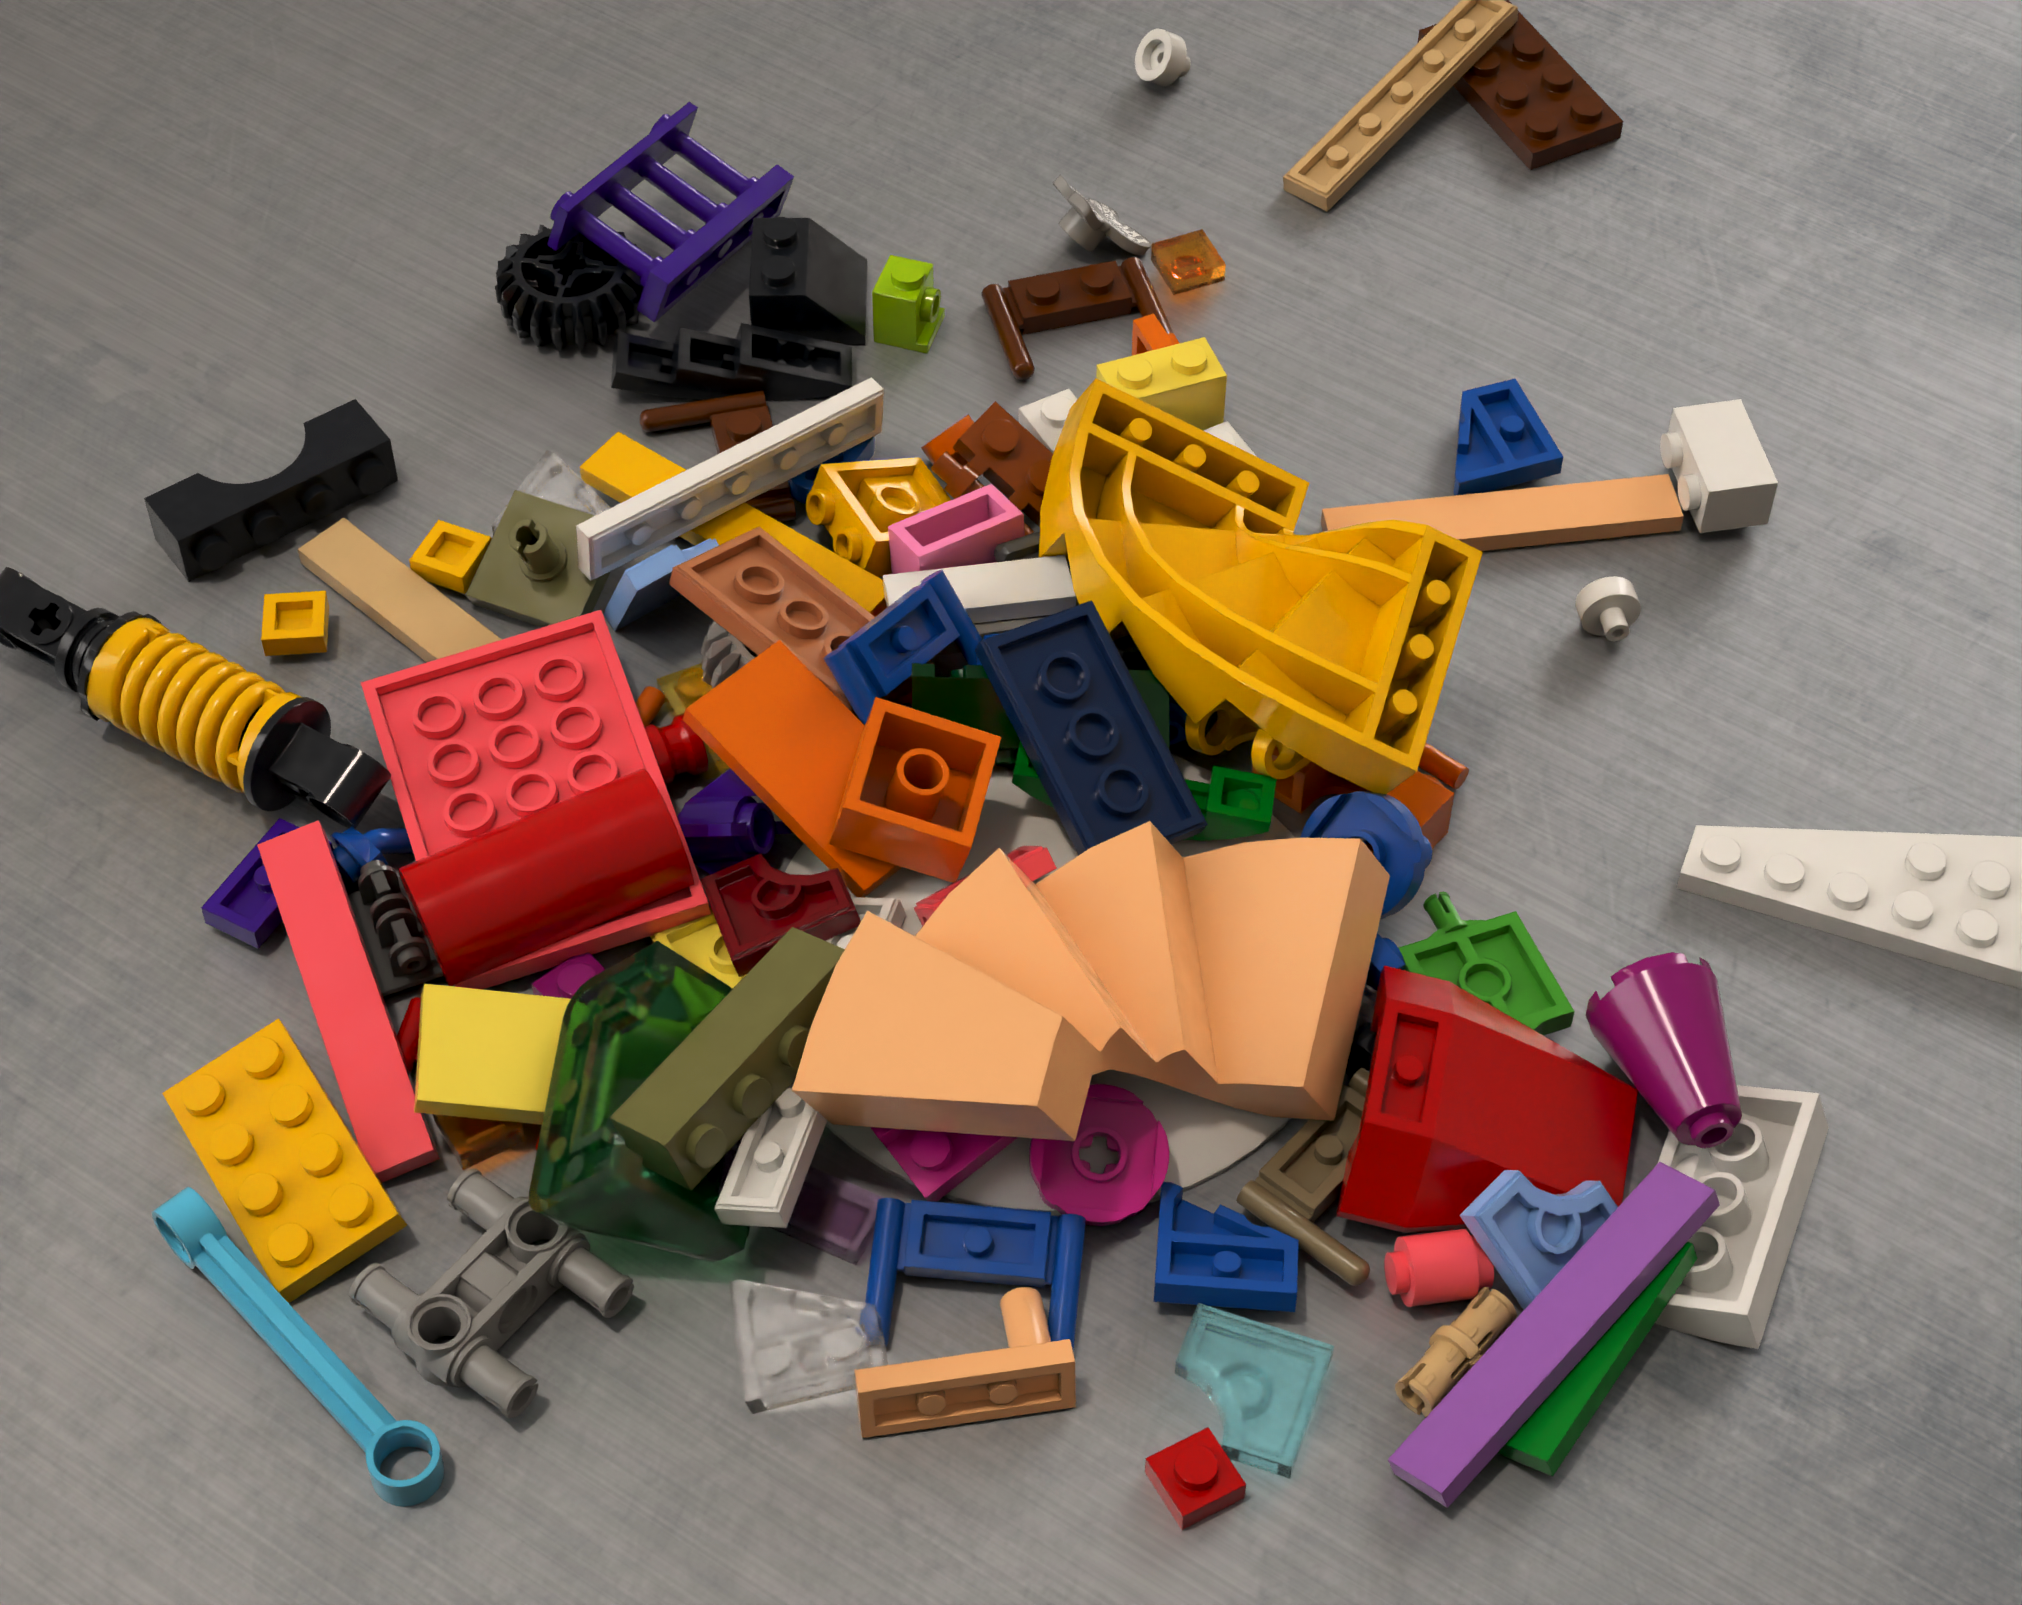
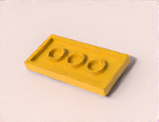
(284, 1161)

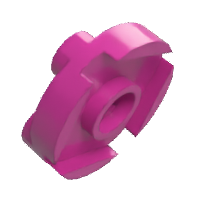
(1123, 1187)

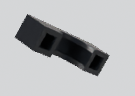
(216, 522)

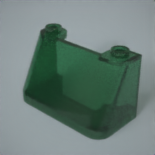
(607, 1046)

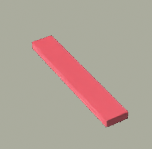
(347, 1002)

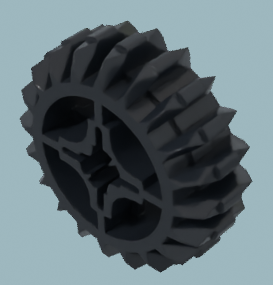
(565, 293)

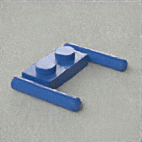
(903, 634)
(978, 1247)

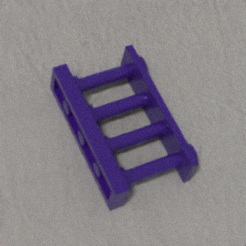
(694, 253)

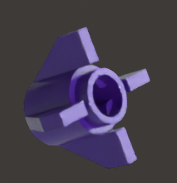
(727, 824)

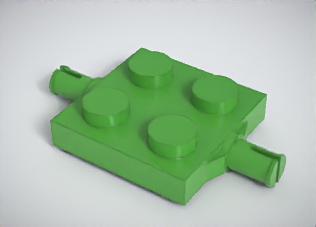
(1493, 962)

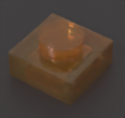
(1188, 262)
(478, 1139)

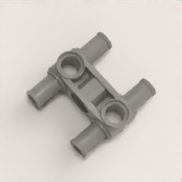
(489, 1294)

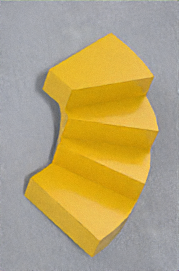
(1196, 557)

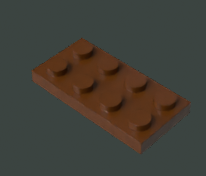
(1536, 98)

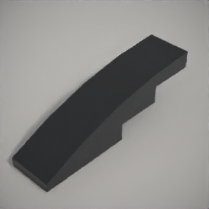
(721, 366)

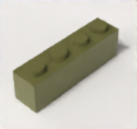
(729, 1063)

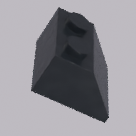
(807, 281)

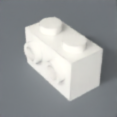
(1719, 466)

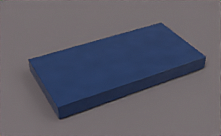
(1088, 729)

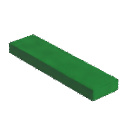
(1566, 1412)

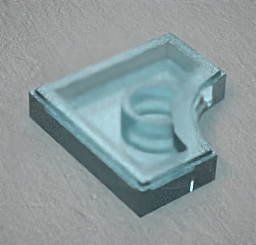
(1259, 1382)

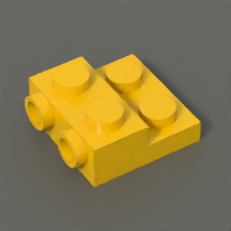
(866, 497)

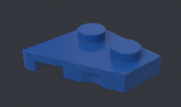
(1501, 440)
(1221, 1258)

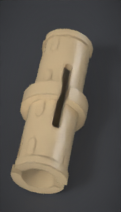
(1455, 1351)

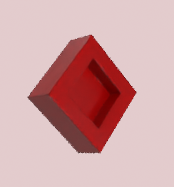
(1195, 1478)

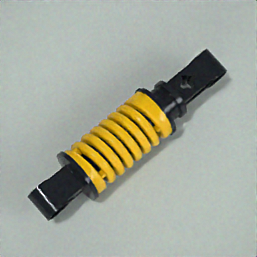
(192, 703)

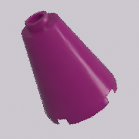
(1672, 1044)

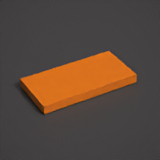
(792, 750)

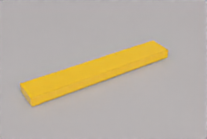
(628, 468)

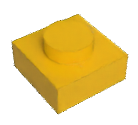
(450, 556)
(295, 623)

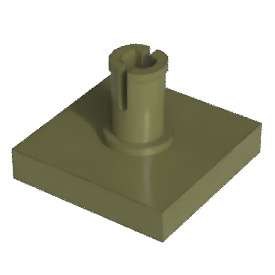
(534, 565)

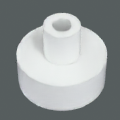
(1161, 57)
(1608, 607)

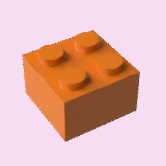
(915, 790)

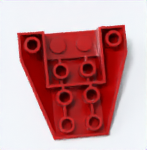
(1470, 1095)

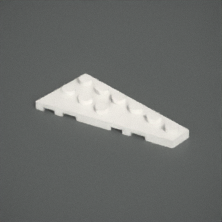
(1903, 892)

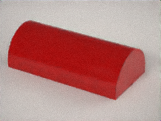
(547, 876)

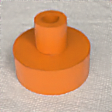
(947, 440)

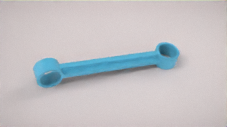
(201, 1241)

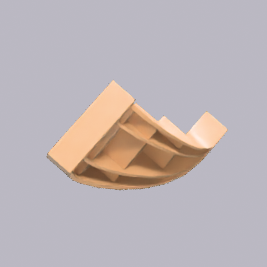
(1189, 970)

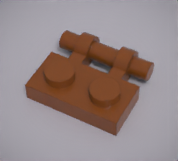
(1005, 456)

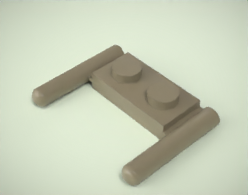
(1308, 1178)

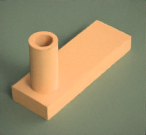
(973, 1386)

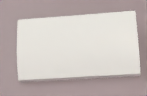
(1761, 1192)

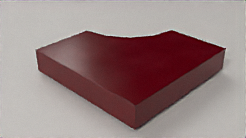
(761, 904)

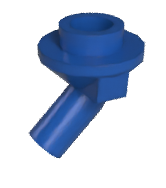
(357, 849)

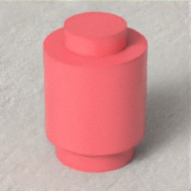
(1437, 1268)

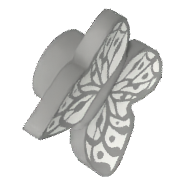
(1091, 221)

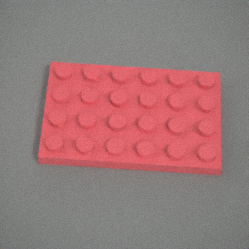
(512, 734)

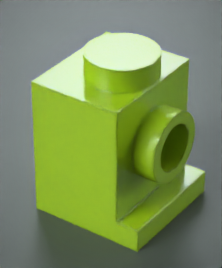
(906, 305)

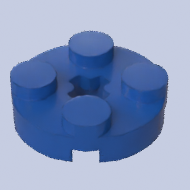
(1389, 830)

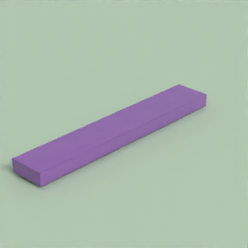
(1553, 1334)

